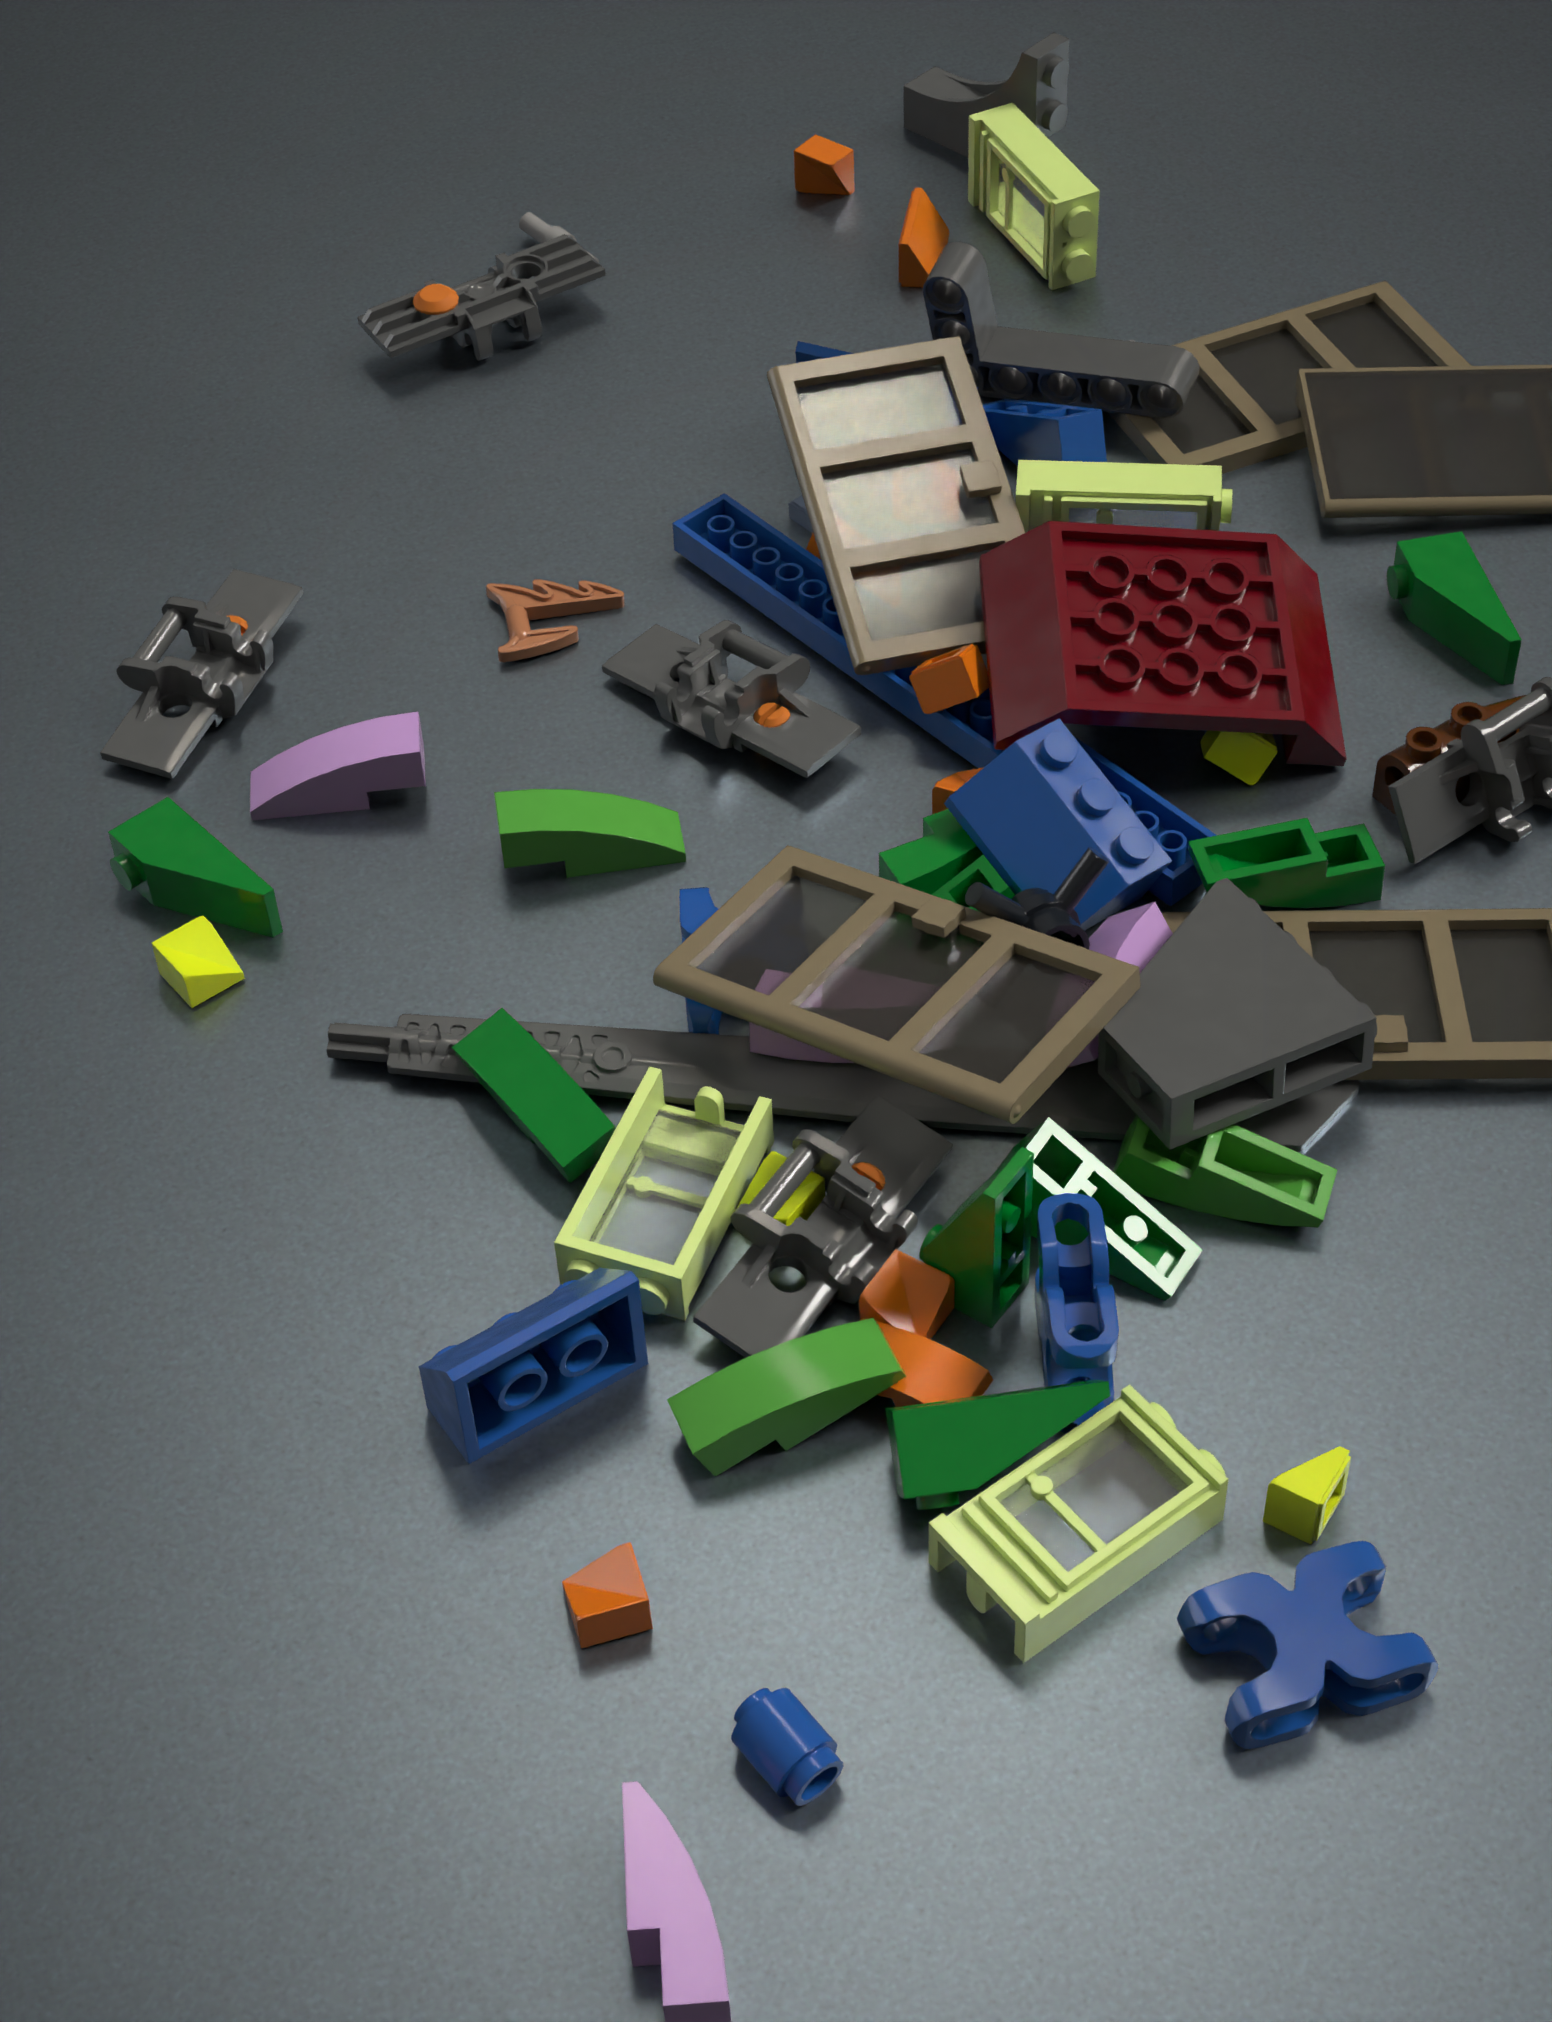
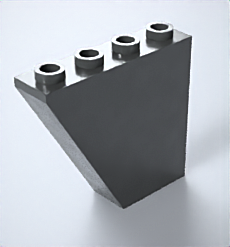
(1230, 1024)

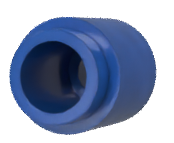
(786, 1745)

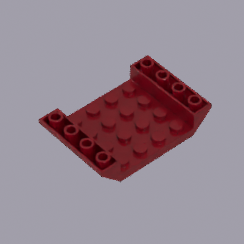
(1159, 635)

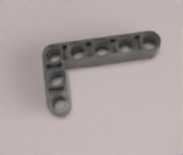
(1050, 365)

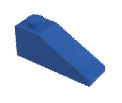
(1046, 431)

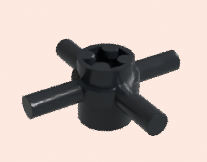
(1039, 908)

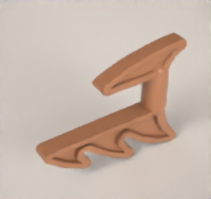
(547, 601)

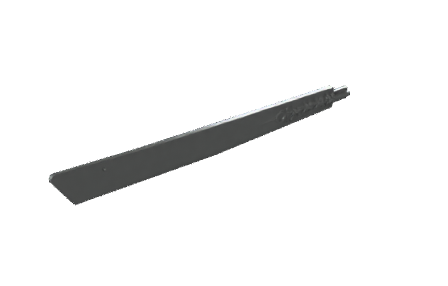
(616, 1060)

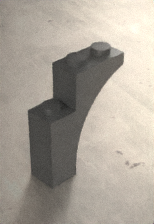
(941, 102)

